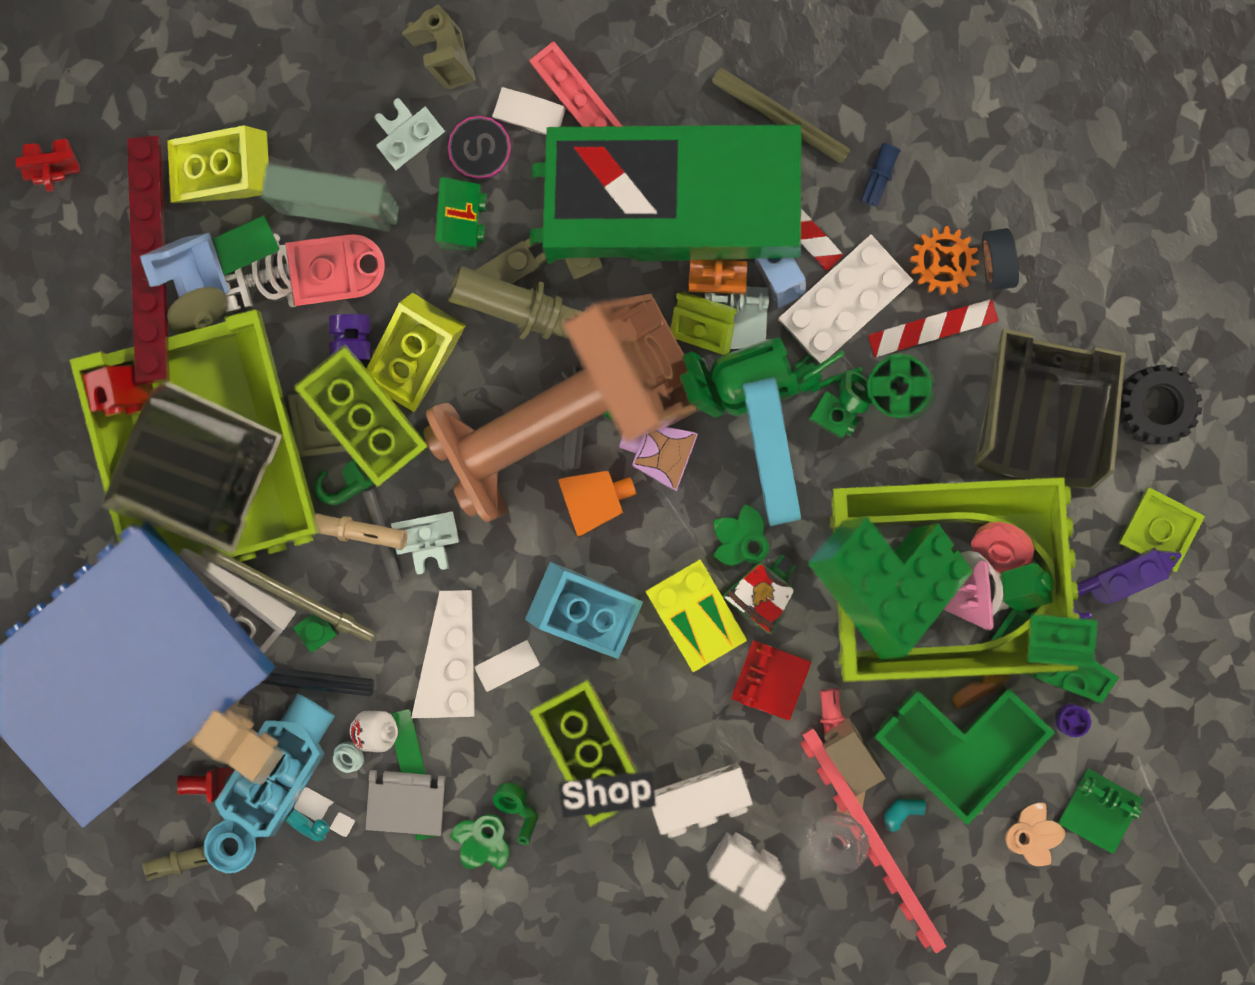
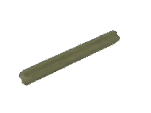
(780, 114)

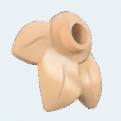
(1039, 835)

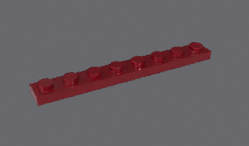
(146, 235)

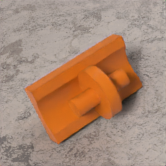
(718, 276)

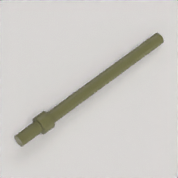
(342, 622)

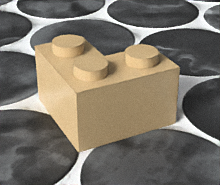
(232, 741)

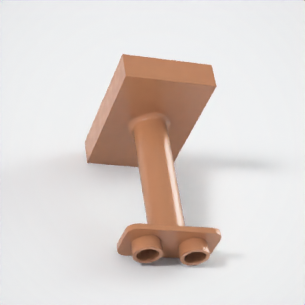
(628, 370)

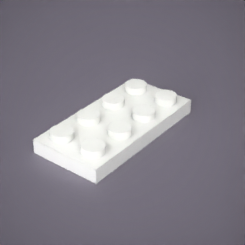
(845, 299)

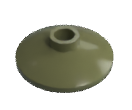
(197, 309)

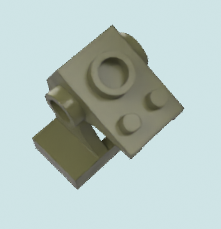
(450, 52)

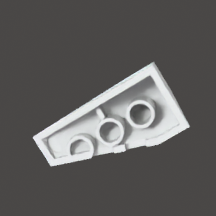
(253, 608)

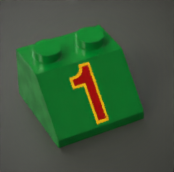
(459, 215)

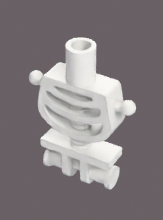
(258, 278)

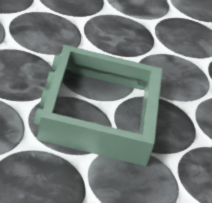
(330, 198)

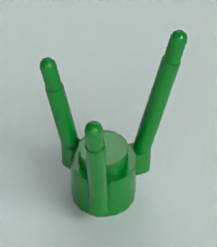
(808, 375)

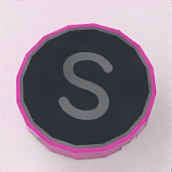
(479, 147)

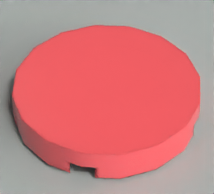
(1003, 546)

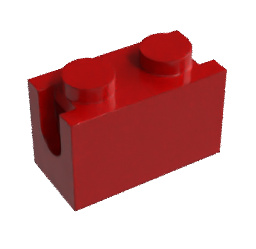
(115, 391)

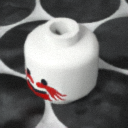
(373, 731)

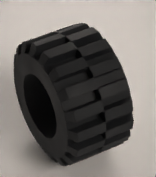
(1184, 399)

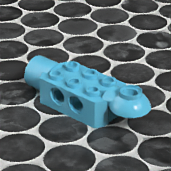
(260, 809)

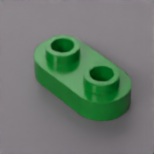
(854, 392)

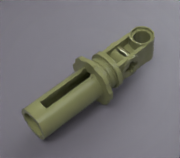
(512, 303)

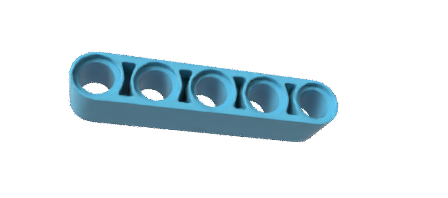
(772, 451)

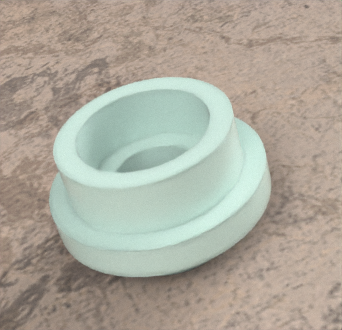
(348, 757)

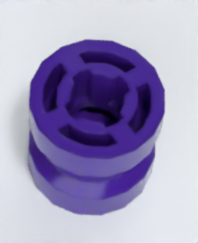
(1078, 723)

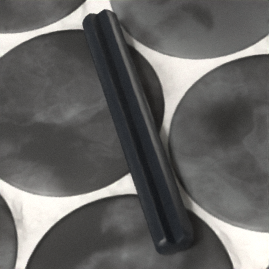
(320, 682)

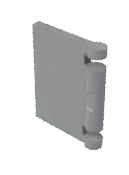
(405, 803)

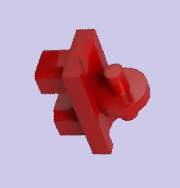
(47, 167)

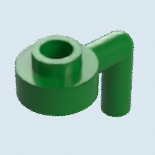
(511, 800)

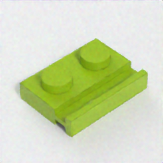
(703, 323)

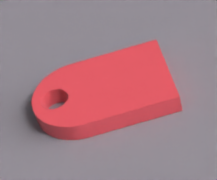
(331, 269)

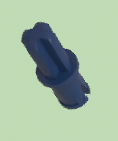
(880, 174)

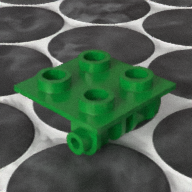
(1101, 811)

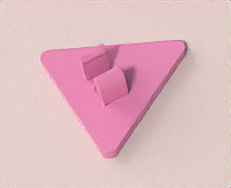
(974, 598)

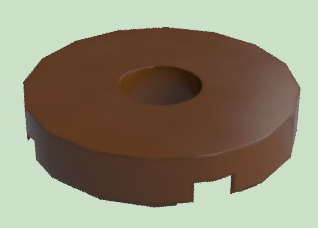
(974, 692)

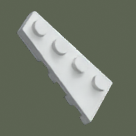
(448, 665)

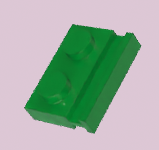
(1062, 641)

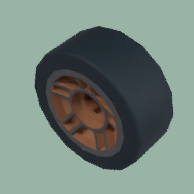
(1000, 259)

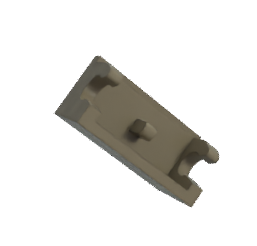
(853, 757)

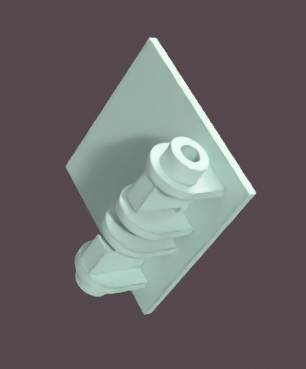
(750, 316)

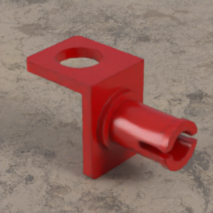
(209, 784)

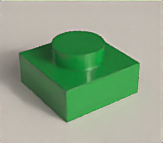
(315, 632)

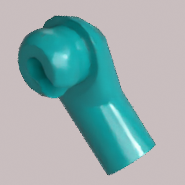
(900, 810)
(315, 831)

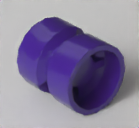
(350, 323)

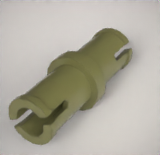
(174, 863)

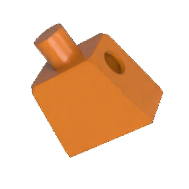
(594, 499)

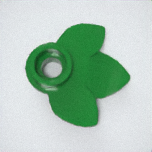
(736, 536)
(478, 845)

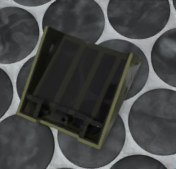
(1051, 412)
(191, 467)

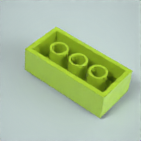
(361, 415)

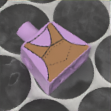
(662, 454)

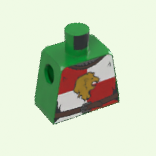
(763, 593)

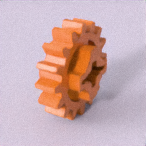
(955, 271)

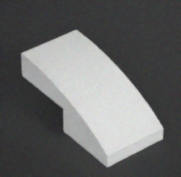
(528, 111)

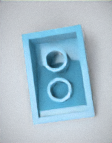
(583, 610)

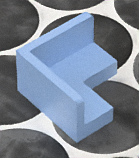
(188, 262)

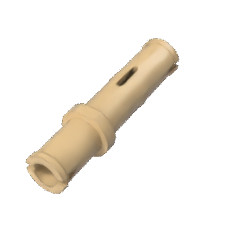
(347, 529)

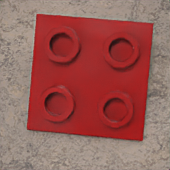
(771, 680)

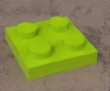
(1161, 524)

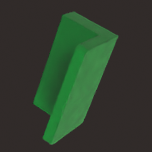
(245, 244)

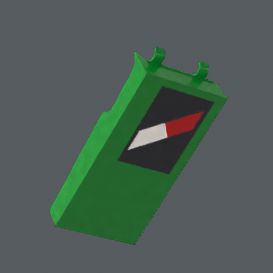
(671, 192)

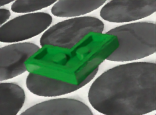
(700, 386)

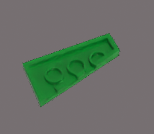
(1086, 682)

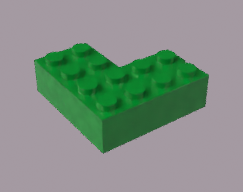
(888, 591)
(966, 765)

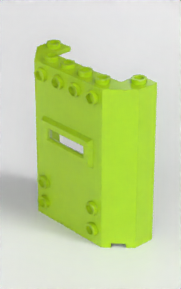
(236, 371)

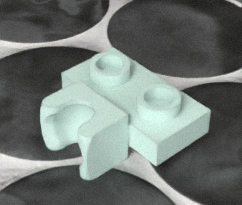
(406, 134)
(428, 538)

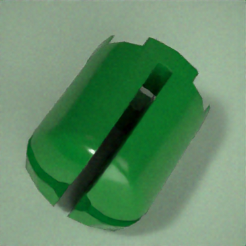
(748, 365)
(890, 373)

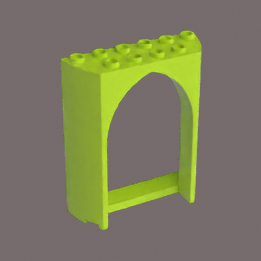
(1029, 504)

